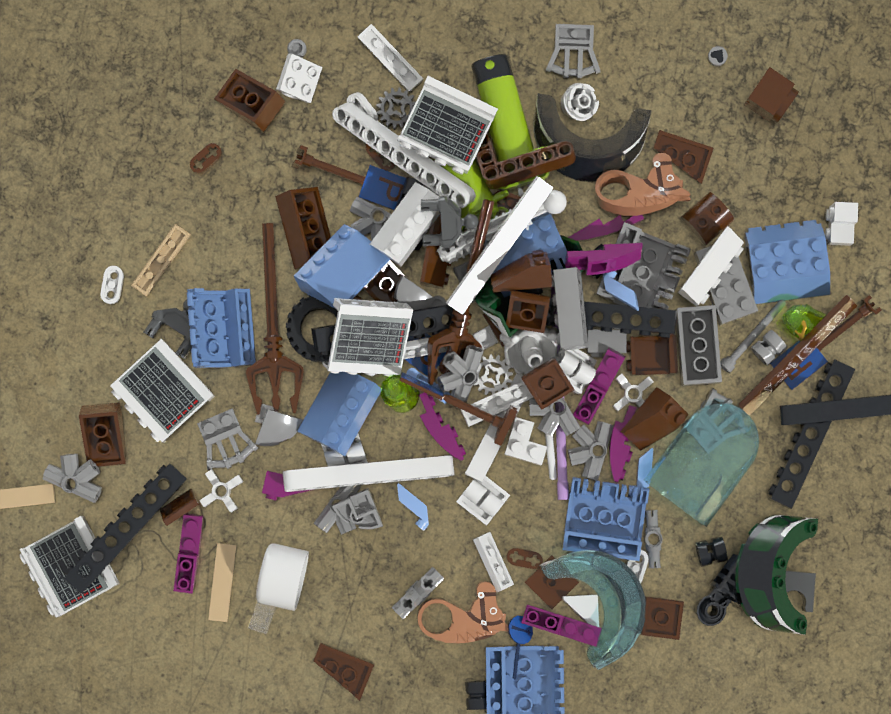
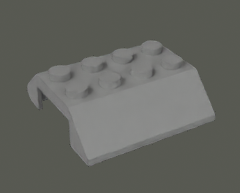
(651, 273)

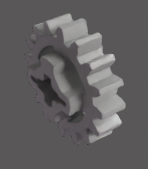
(389, 114)

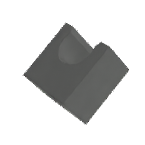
(804, 584)

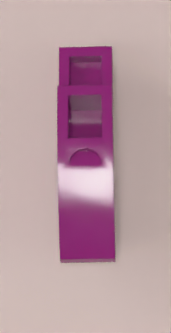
(610, 259)
(599, 386)
(443, 435)
(618, 451)
(188, 553)
(561, 625)

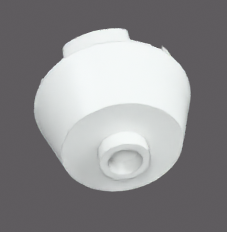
(579, 102)

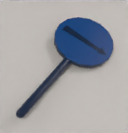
(520, 634)

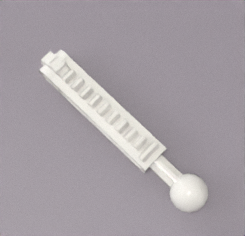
(553, 204)

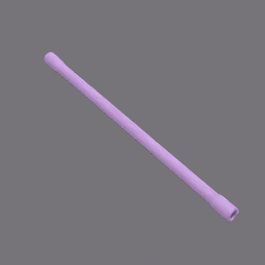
(562, 484)

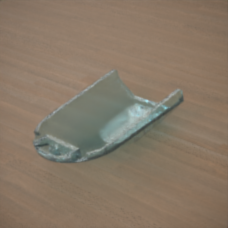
(706, 460)

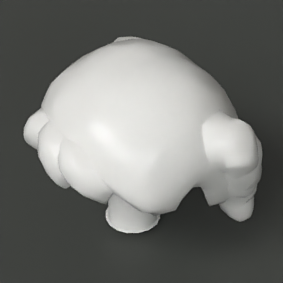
(529, 349)

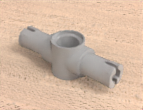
(652, 528)

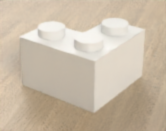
(841, 223)
(520, 446)

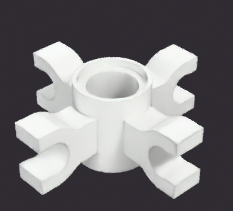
(627, 386)
(226, 498)

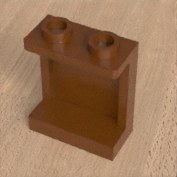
(652, 355)

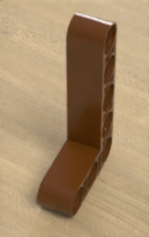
(520, 162)

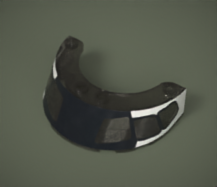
(592, 156)

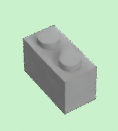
(600, 342)

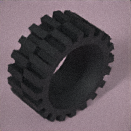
(294, 326)

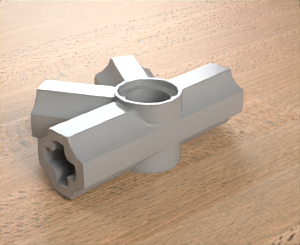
(367, 223)
(462, 374)
(553, 418)
(585, 454)
(80, 475)
(329, 516)
(417, 593)

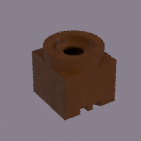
(772, 96)

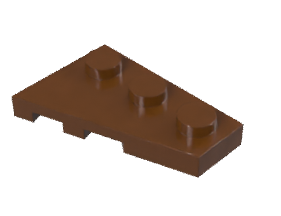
(685, 154)
(344, 668)

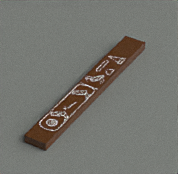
(797, 355)

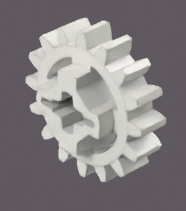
(501, 370)

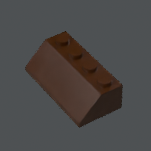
(303, 223)
(434, 268)

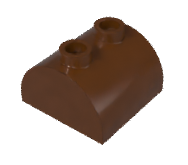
(708, 218)
(527, 311)

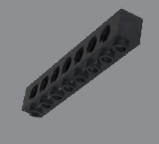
(667, 318)
(322, 335)
(787, 498)
(81, 583)

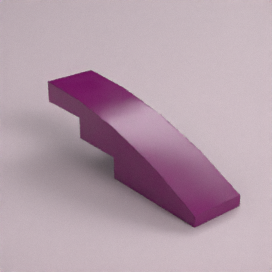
(598, 230)

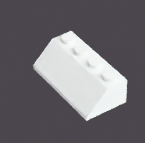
(406, 225)
(711, 266)

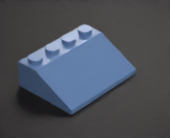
(340, 267)
(340, 410)

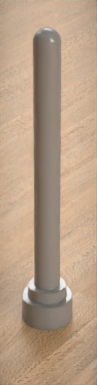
(728, 363)

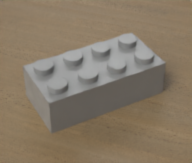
(732, 294)
(570, 309)
(698, 345)

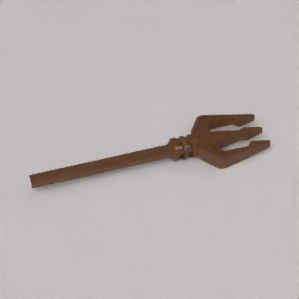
(457, 335)
(273, 361)

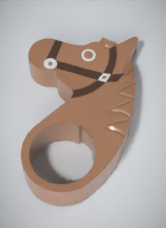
(644, 195)
(477, 623)

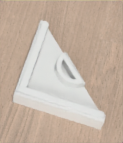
(585, 606)

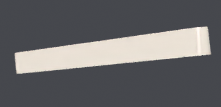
(387, 144)
(368, 473)

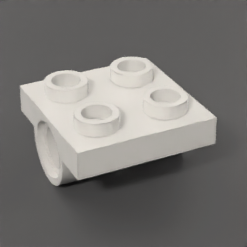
(299, 78)
(577, 367)
(354, 455)
(483, 499)

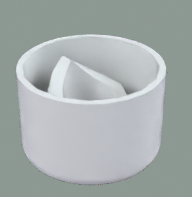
(282, 576)

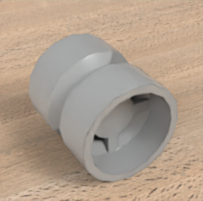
(769, 347)

